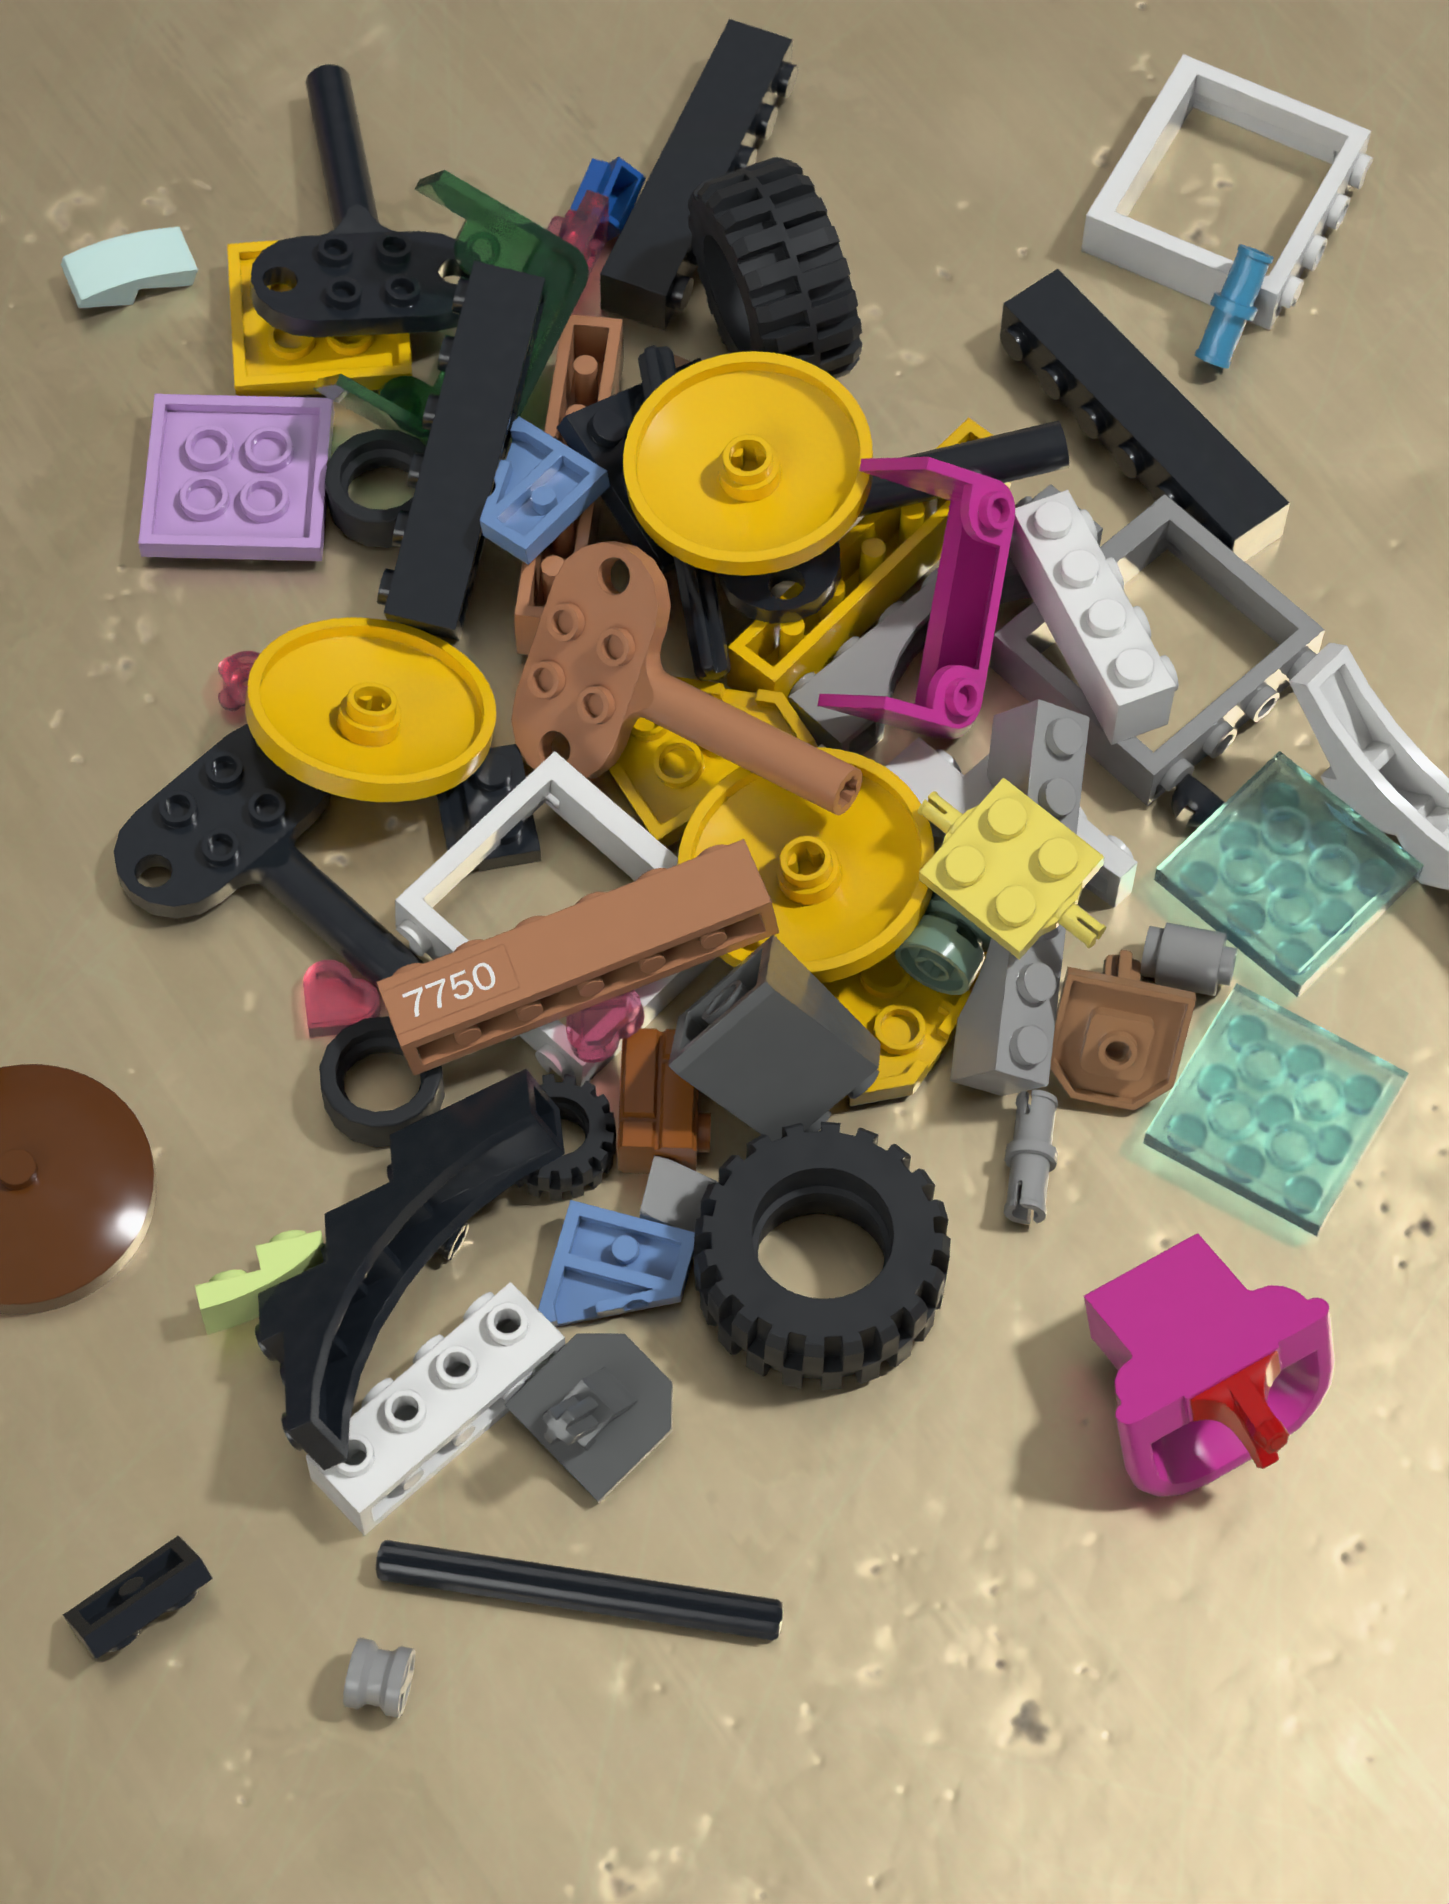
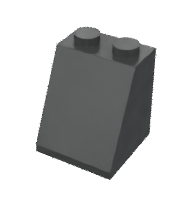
(774, 1044)

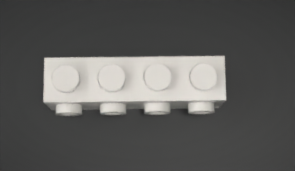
(1091, 617)
(437, 1405)

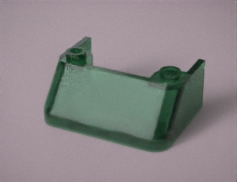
(494, 237)

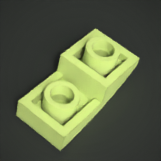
(233, 1295)

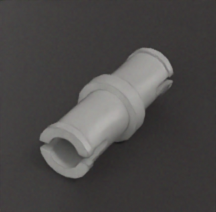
(1031, 1157)

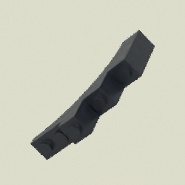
(378, 1243)

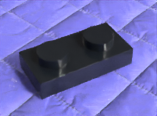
(138, 1596)

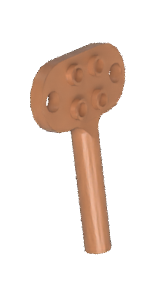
(602, 670)

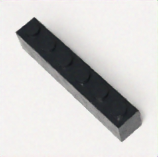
(714, 135)
(1139, 414)
(466, 441)

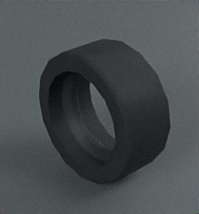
(351, 459)
(362, 1125)

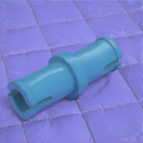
(1234, 306)

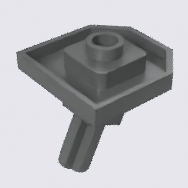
(597, 1408)

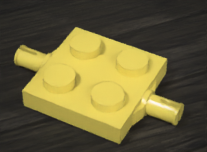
(1011, 868)

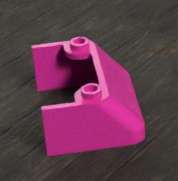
(962, 604)

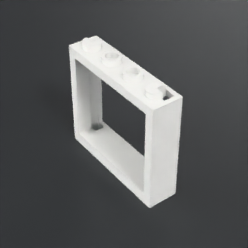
(1187, 267)
(601, 824)

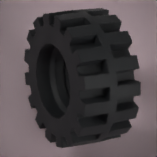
(596, 1153)

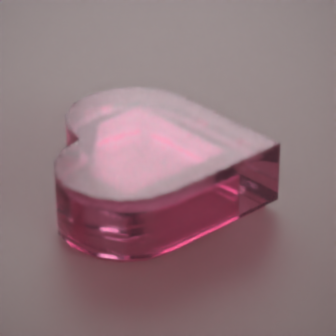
(336, 998)
(598, 1029)

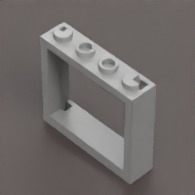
(1147, 773)

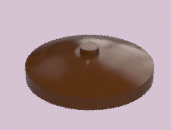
(71, 1187)

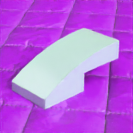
(120, 266)

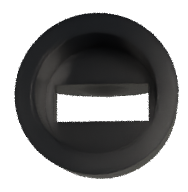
(1197, 797)

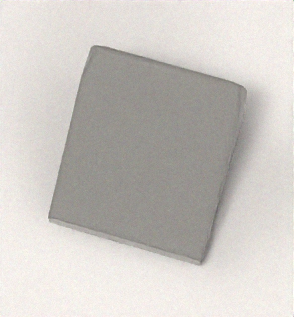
(673, 1194)

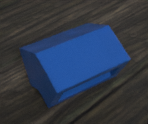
(619, 183)

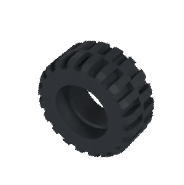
(775, 266)
(824, 1176)

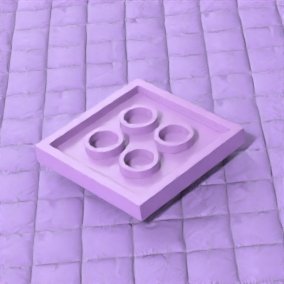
(237, 477)

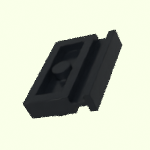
(476, 796)

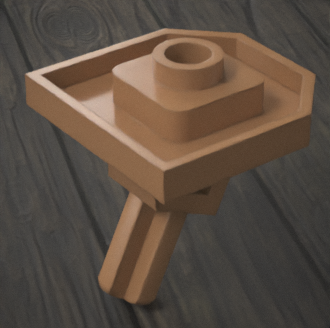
(1119, 1035)

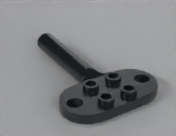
(360, 272)
(1000, 456)
(237, 825)

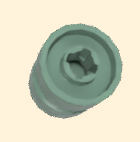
(944, 949)

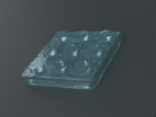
(1288, 873)
(1276, 1109)

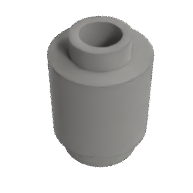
(1188, 958)

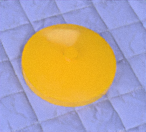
(748, 463)
(370, 709)
(836, 882)

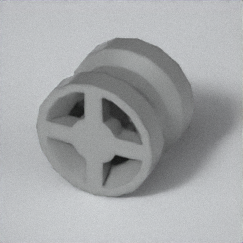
(379, 1677)

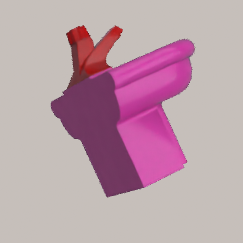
(1207, 1366)

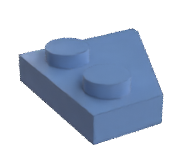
(538, 492)
(614, 1265)

